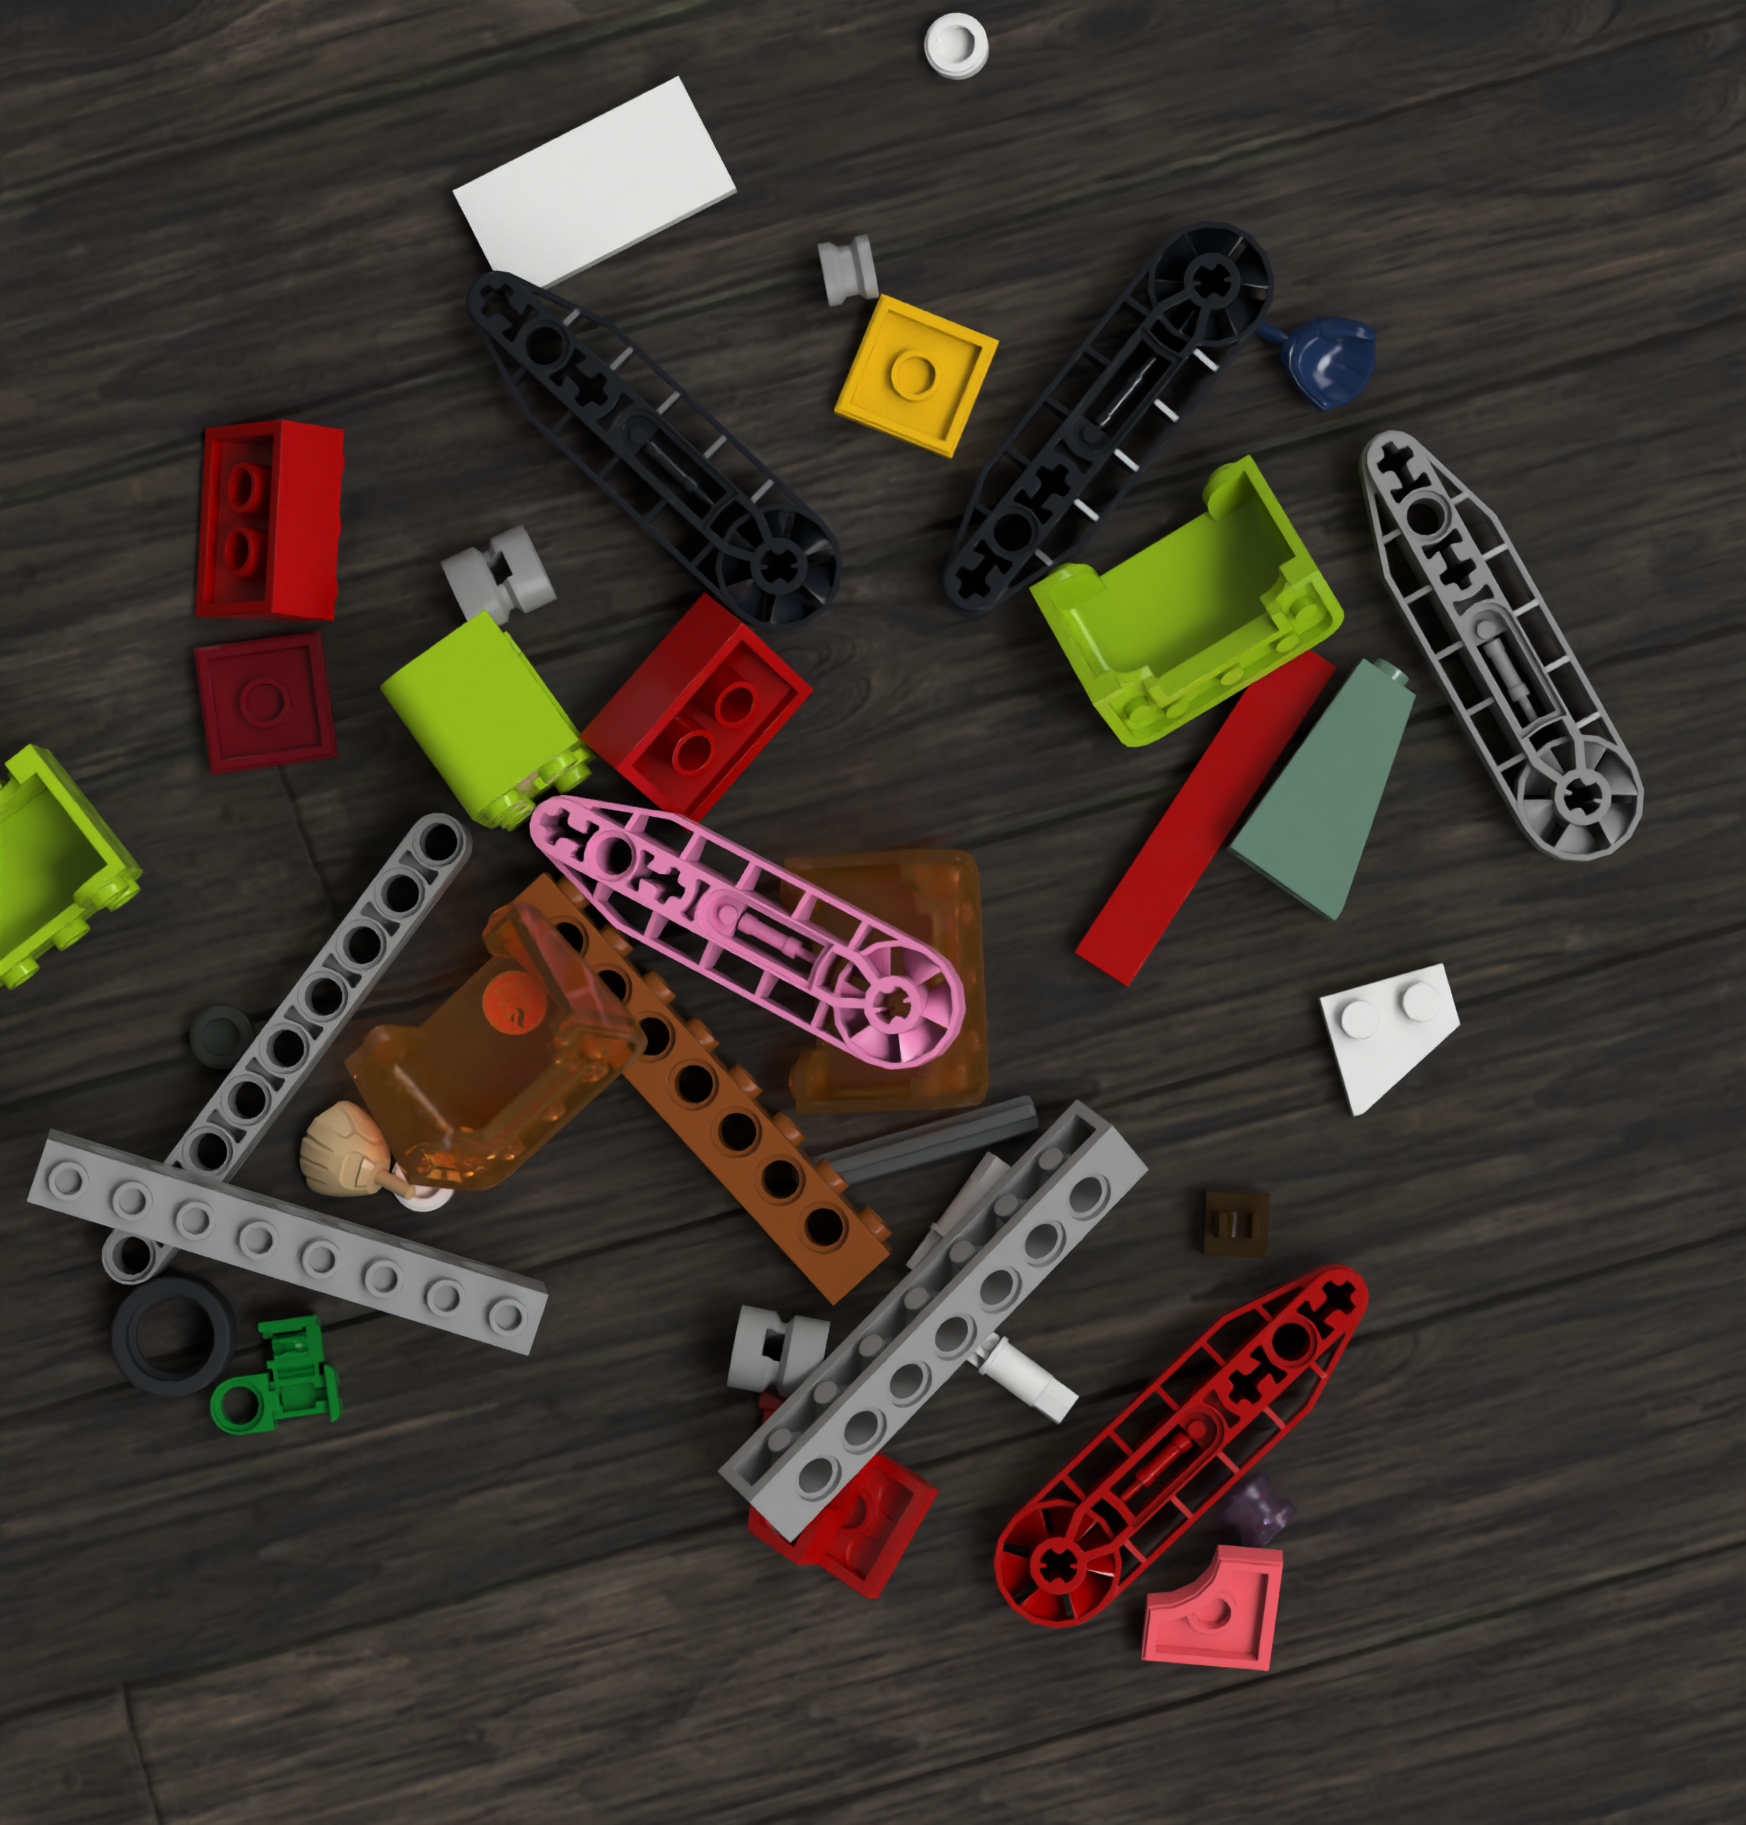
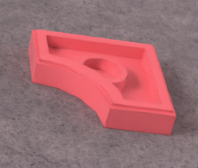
(1220, 1616)

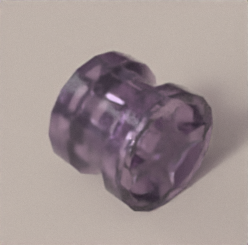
(1256, 1511)

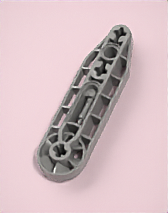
(1477, 617)

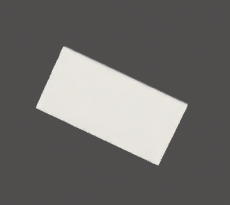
(597, 188)

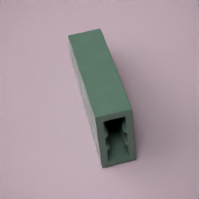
(1325, 798)

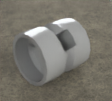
(475, 573)
(802, 1352)

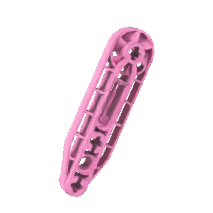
(716, 907)

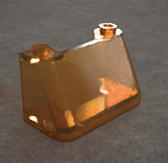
(939, 903)
(498, 1059)

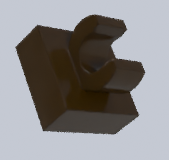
(1235, 1224)

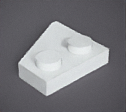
(1386, 1030)

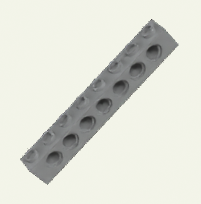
(288, 1242)
(934, 1320)

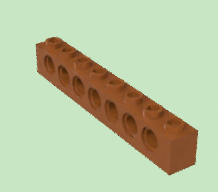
(830, 1266)

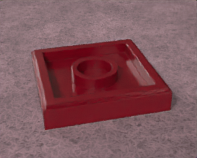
(266, 703)

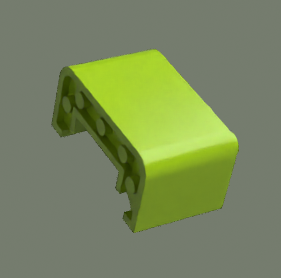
(488, 723)
(54, 863)

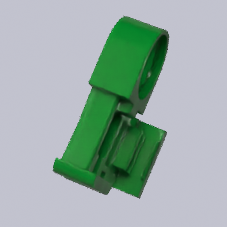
(295, 1377)

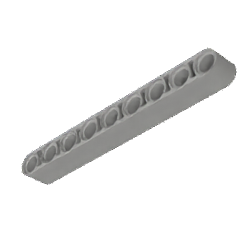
(299, 1015)

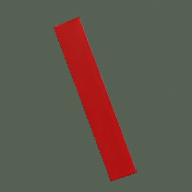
(1202, 816)

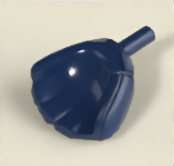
(1326, 358)

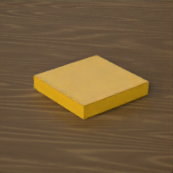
(916, 377)

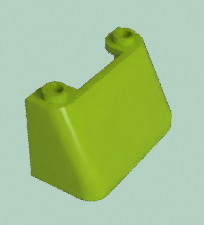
(1192, 611)

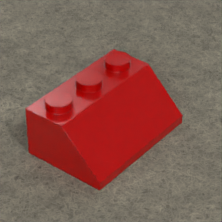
(270, 522)
(696, 711)

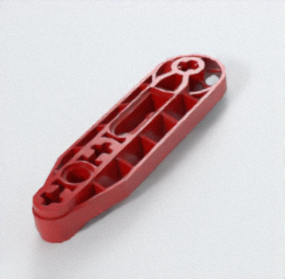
(1207, 1418)

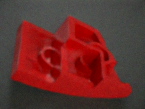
(862, 1527)

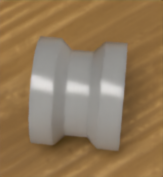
(848, 270)

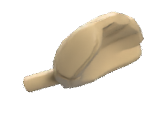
(348, 1155)

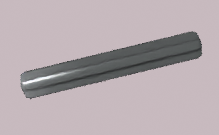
(932, 1141)

